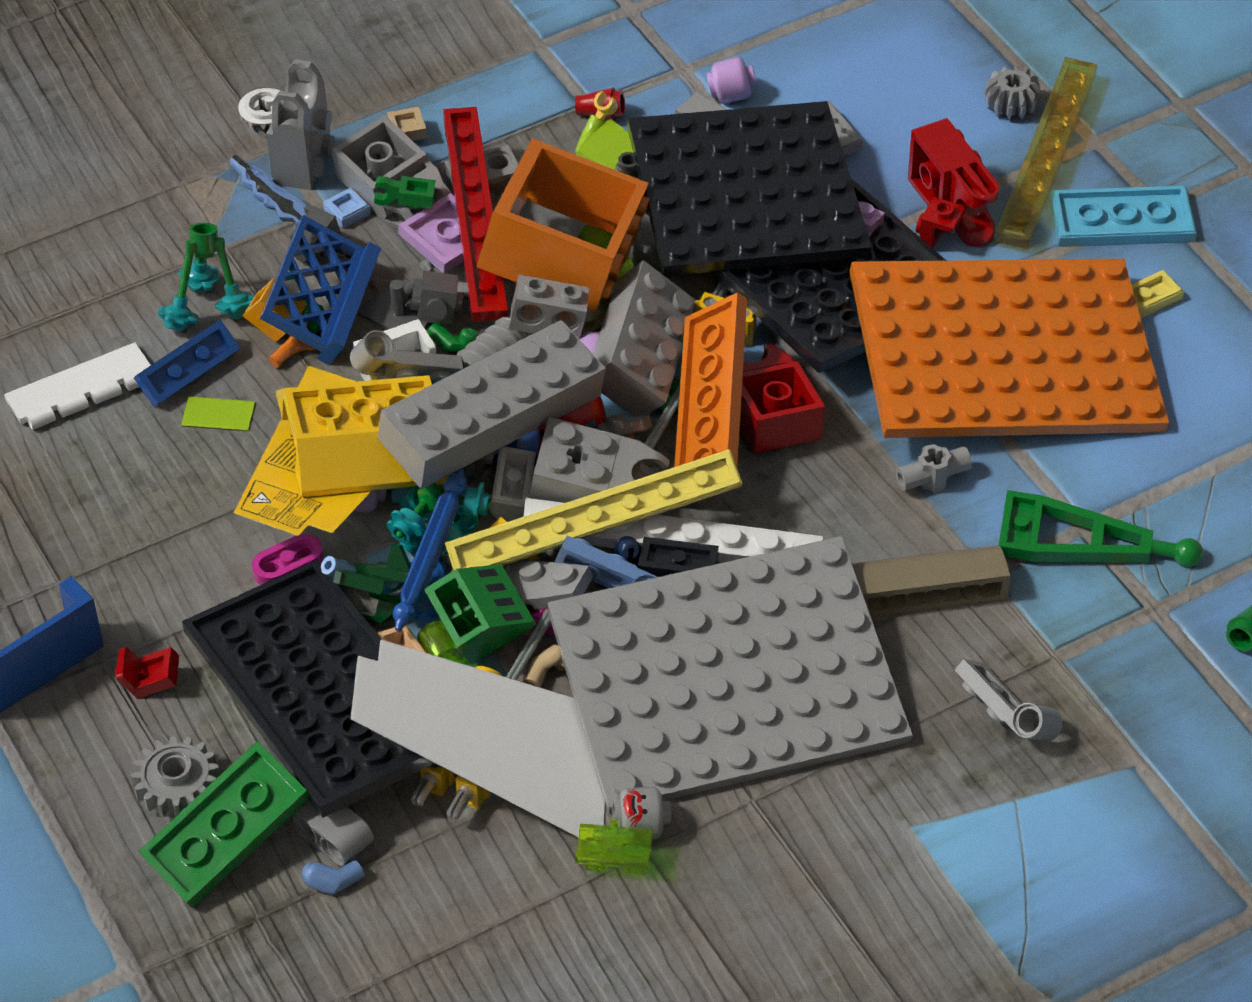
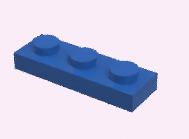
(187, 363)

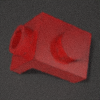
(938, 217)
(148, 673)

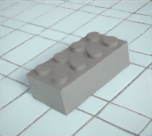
(642, 339)

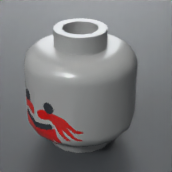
(642, 809)

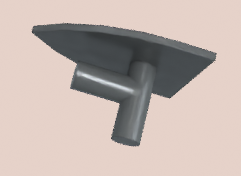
(391, 306)

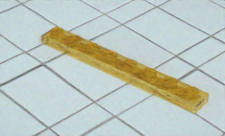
(1045, 153)

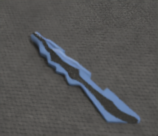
(265, 189)

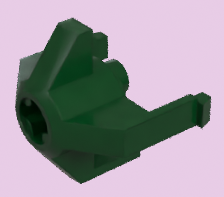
(380, 580)

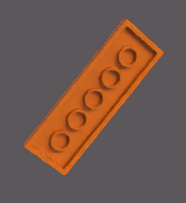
(711, 381)

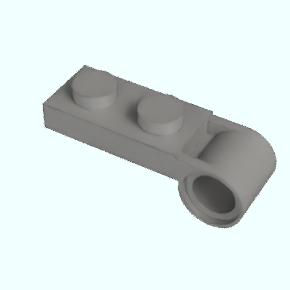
(400, 363)
(1005, 706)

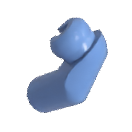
(329, 879)

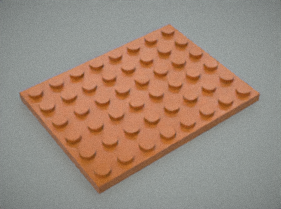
(1006, 348)

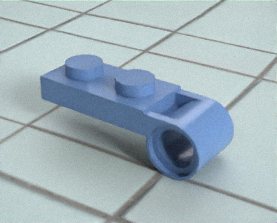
(607, 568)

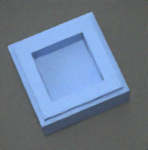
(347, 207)

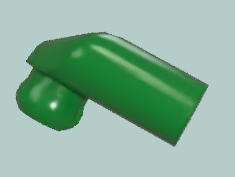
(449, 342)

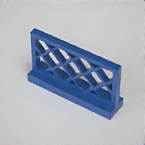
(343, 305)

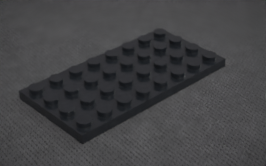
(292, 670)

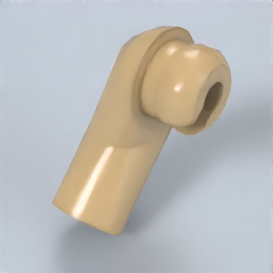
(541, 664)

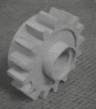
(173, 775)

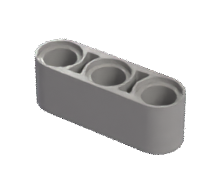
(336, 835)

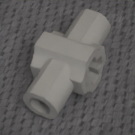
(933, 468)

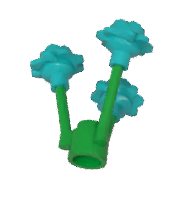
(201, 277)

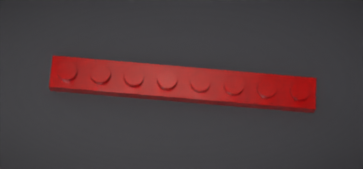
(473, 210)

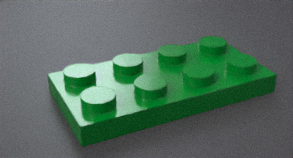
(224, 824)

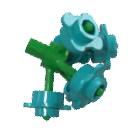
(419, 504)

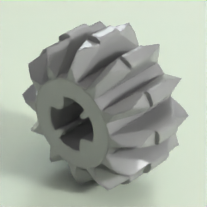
(1012, 93)

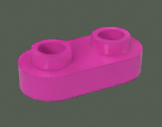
(286, 557)

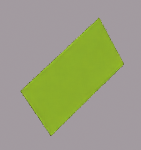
(218, 413)

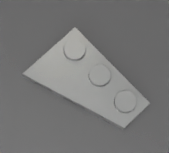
(547, 581)

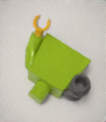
(606, 140)

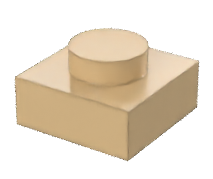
(410, 122)

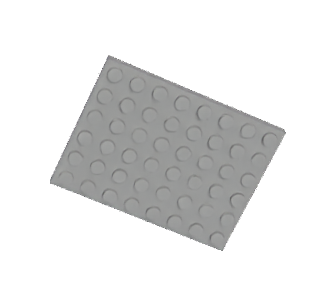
(728, 672)

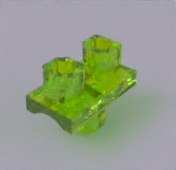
(613, 847)

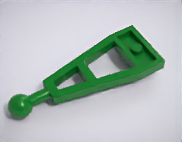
(1022, 524)

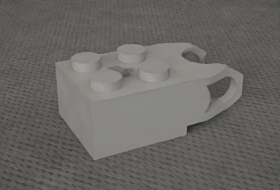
(300, 129)
(387, 152)
(586, 461)

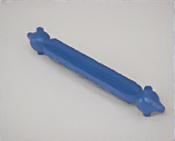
(429, 550)

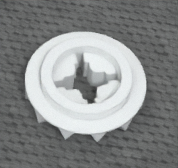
(250, 107)

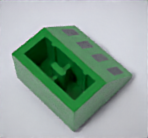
(480, 609)

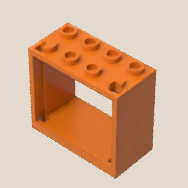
(577, 191)

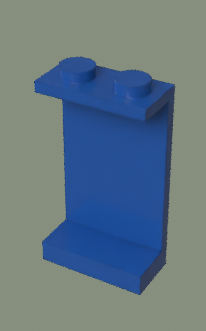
(50, 646)

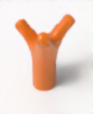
(288, 349)

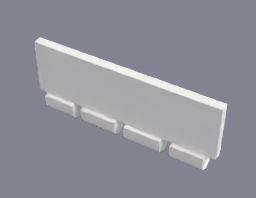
(70, 388)

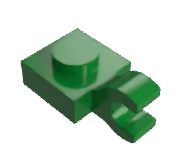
(410, 191)

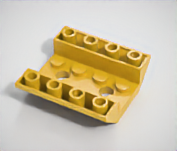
(345, 450)

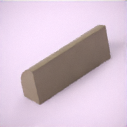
(933, 580)

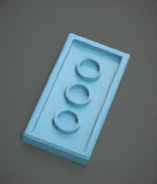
(1122, 216)

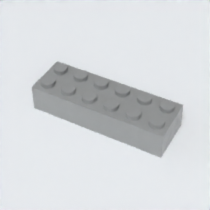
(490, 403)

